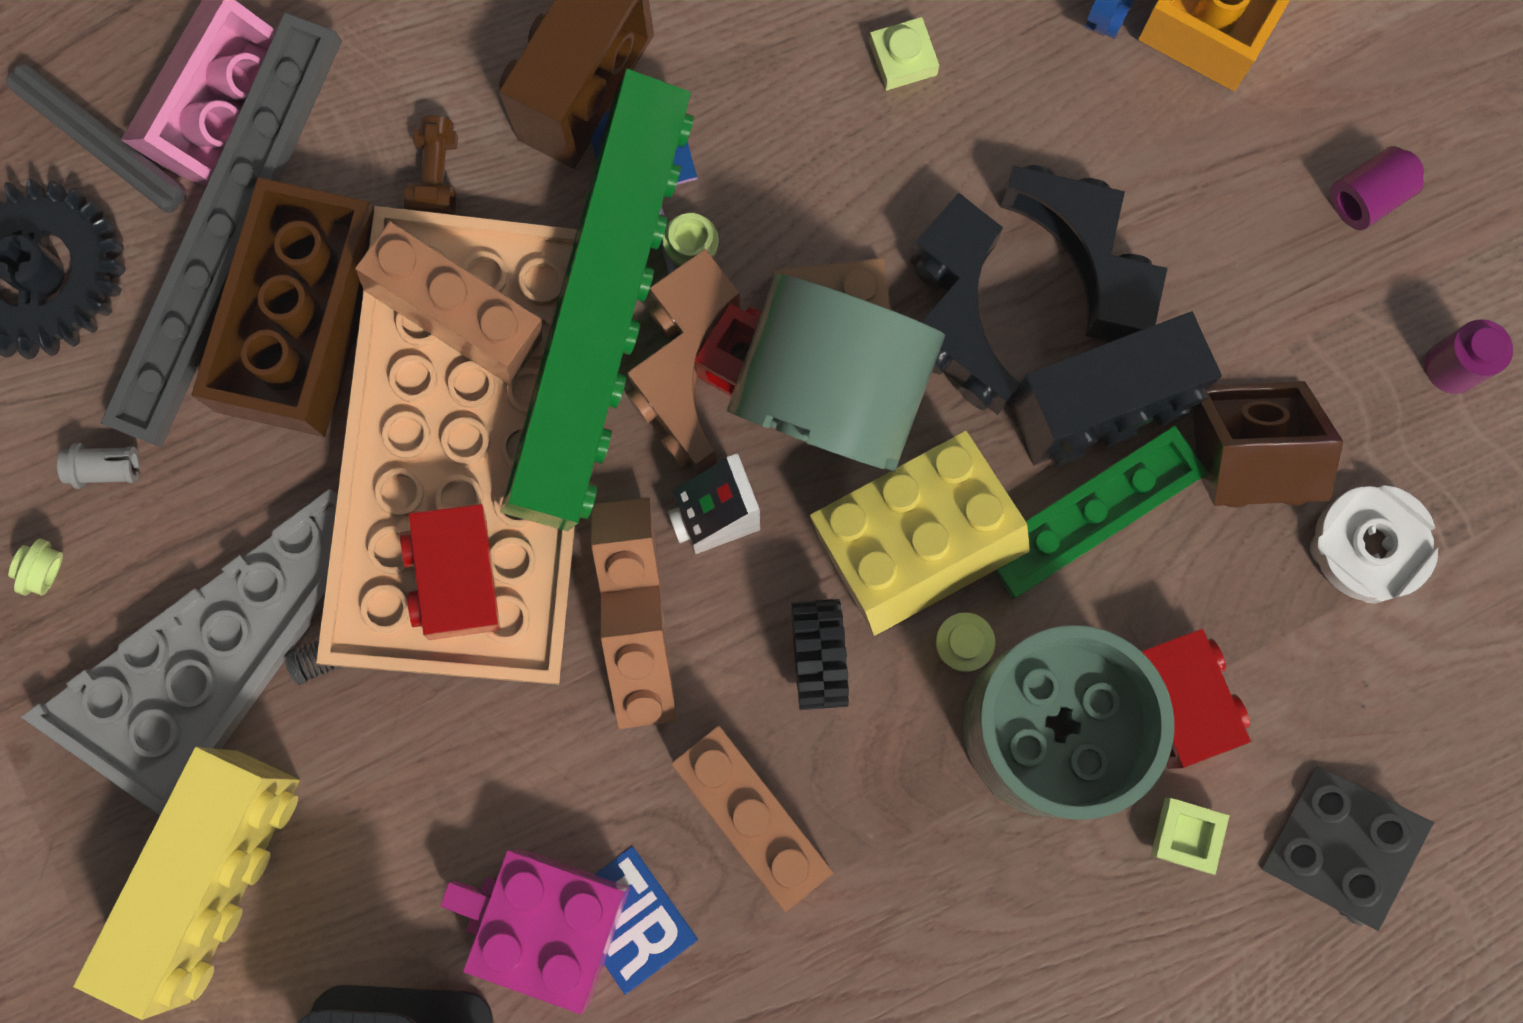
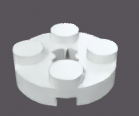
(1408, 539)

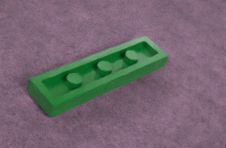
(1102, 509)

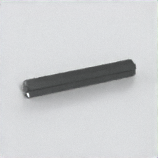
(96, 138)

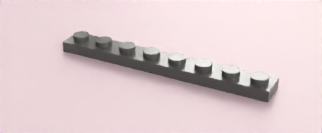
(191, 292)

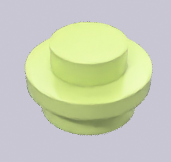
(688, 236)
(35, 567)
(965, 642)

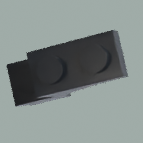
(1084, 218)
(952, 258)

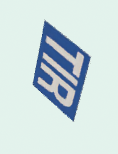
(649, 927)

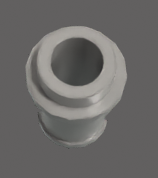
(97, 465)

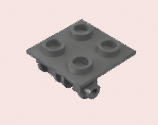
(1348, 848)

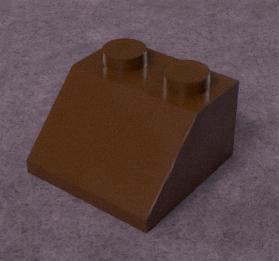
(1266, 444)

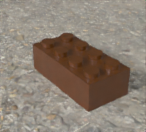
(287, 309)

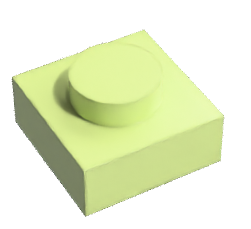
(904, 53)
(1190, 835)

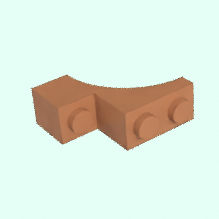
(664, 385)
(632, 613)

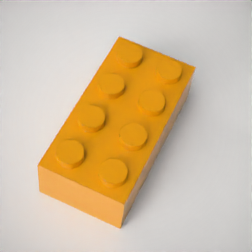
(1213, 35)

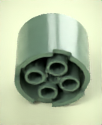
(835, 371)
(1115, 717)

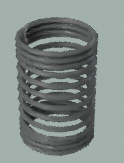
(296, 666)

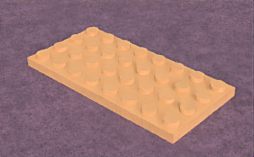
(443, 436)

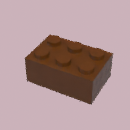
(572, 71)

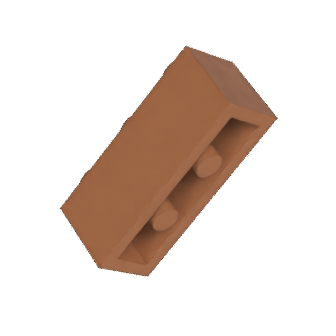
(449, 303)
(752, 819)

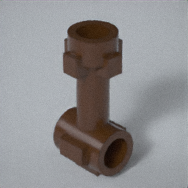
(431, 195)

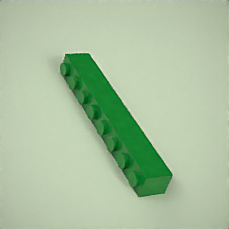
(597, 304)

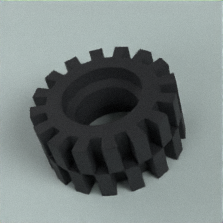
(820, 654)

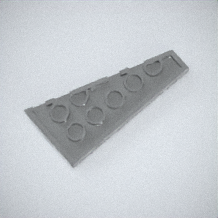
(196, 664)

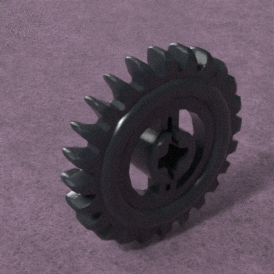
(39, 273)

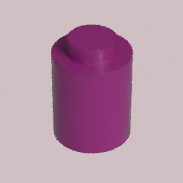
(1377, 187)
(1469, 356)

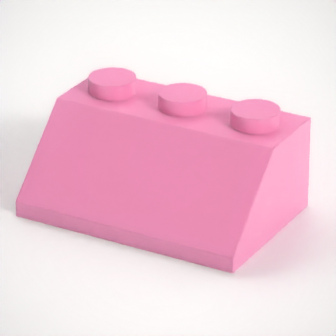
(201, 90)

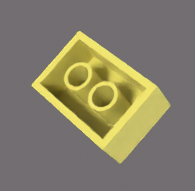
(921, 532)

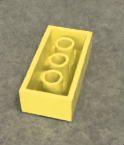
(189, 883)

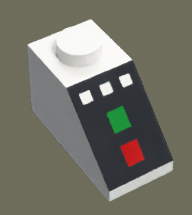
(715, 506)

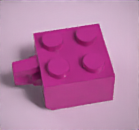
(540, 927)

